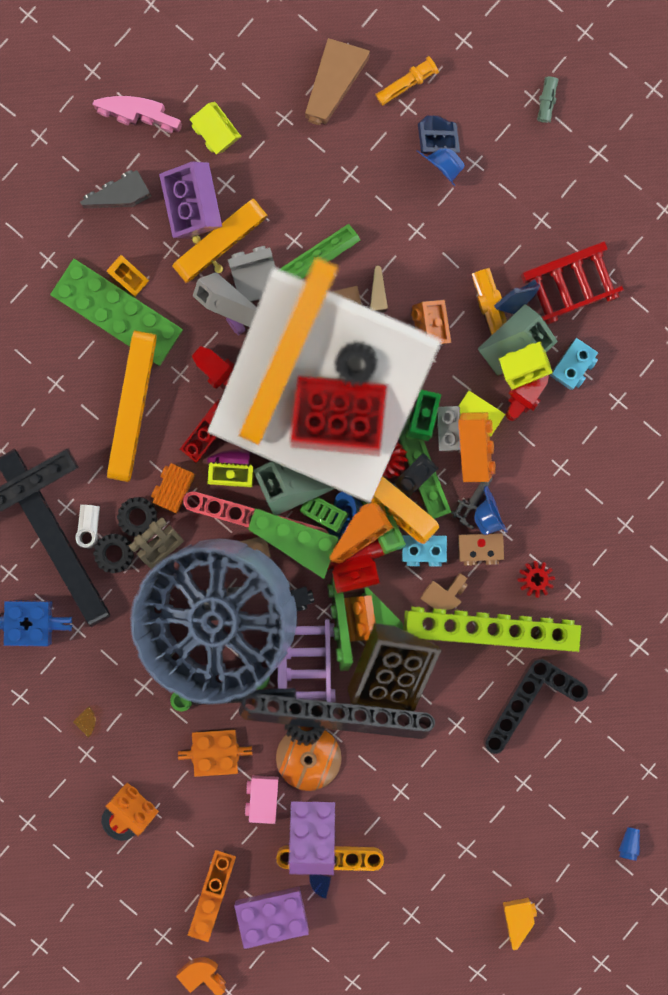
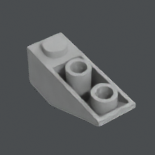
(224, 299)

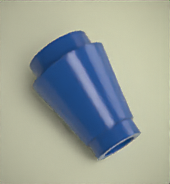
(630, 844)

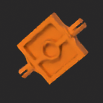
(215, 753)

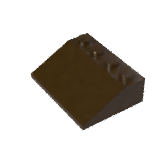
(392, 669)

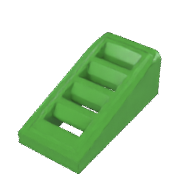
(312, 507)

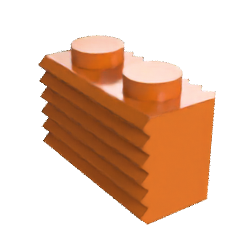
(173, 487)

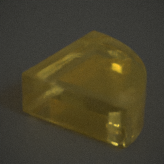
(86, 721)

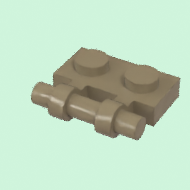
(160, 547)

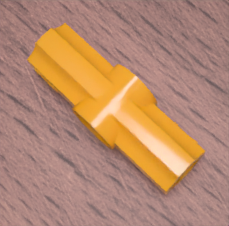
(487, 298)

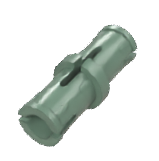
(547, 99)

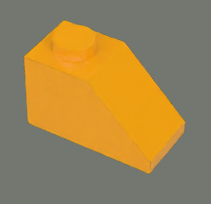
(519, 920)

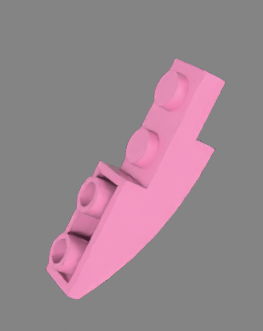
(129, 108)

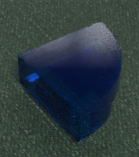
(320, 884)

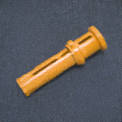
(415, 76)

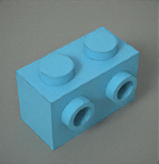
(574, 364)
(433, 551)

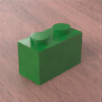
(424, 415)

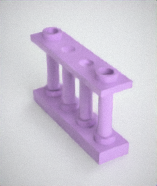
(286, 674)

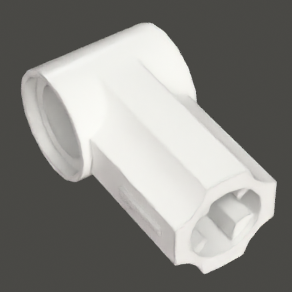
(88, 523)

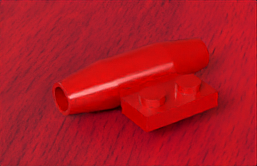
(358, 569)

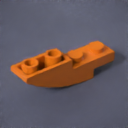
(211, 896)

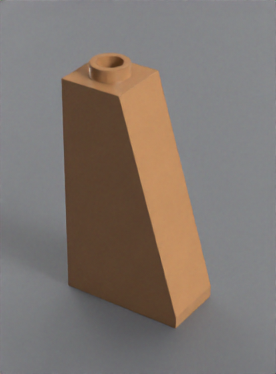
(335, 76)

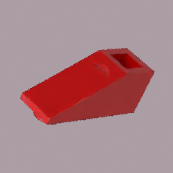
(200, 439)

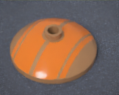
(319, 772)

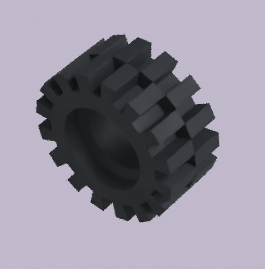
(351, 375)
(127, 507)
(100, 553)
(303, 736)

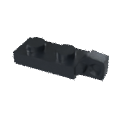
(415, 475)

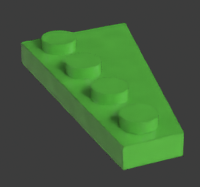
(300, 542)
(340, 630)

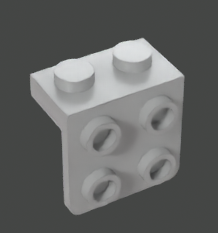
(252, 272)

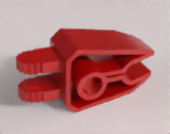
(213, 366)
(525, 398)

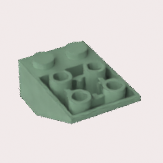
(518, 332)
(286, 487)

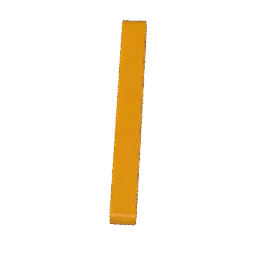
(288, 351)

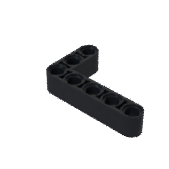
(527, 698)

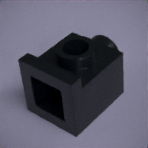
(302, 598)

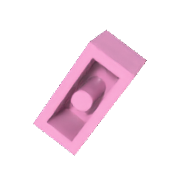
(262, 799)

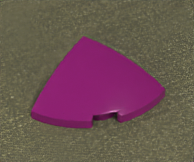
(232, 456)

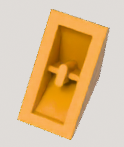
(127, 275)

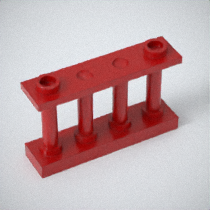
(575, 261)

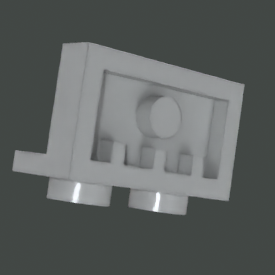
(448, 428)

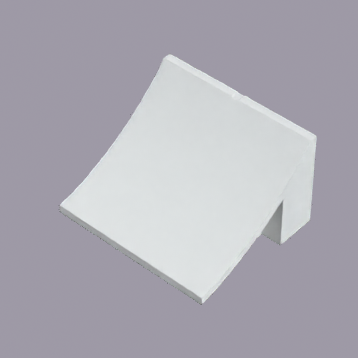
(402, 365)

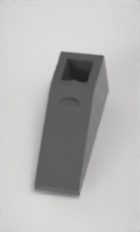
(123, 193)

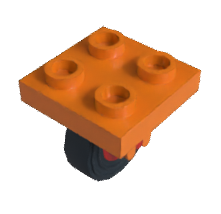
(127, 814)

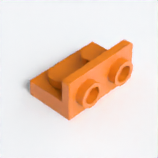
(432, 319)

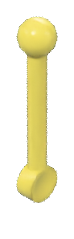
(218, 268)

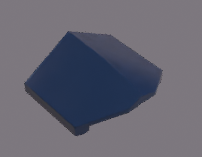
(437, 134)
(518, 298)

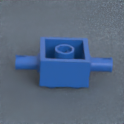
(39, 614)

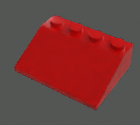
(338, 416)

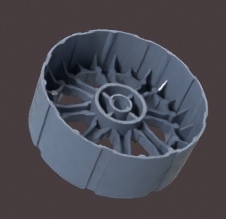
(156, 643)

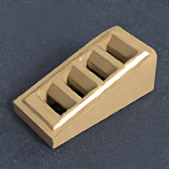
(378, 296)

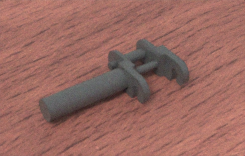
(472, 505)

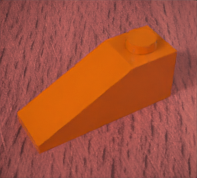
(362, 530)

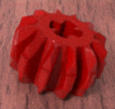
(395, 462)
(540, 572)

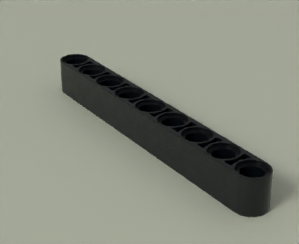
(57, 545)
(328, 721)

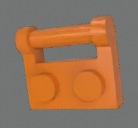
(359, 610)

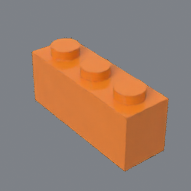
(476, 447)

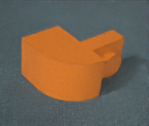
(199, 971)

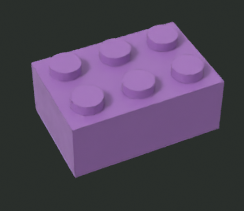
(190, 200)
(312, 838)
(271, 917)

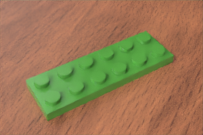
(113, 309)

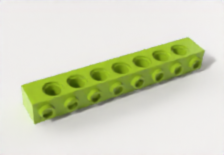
(568, 640)

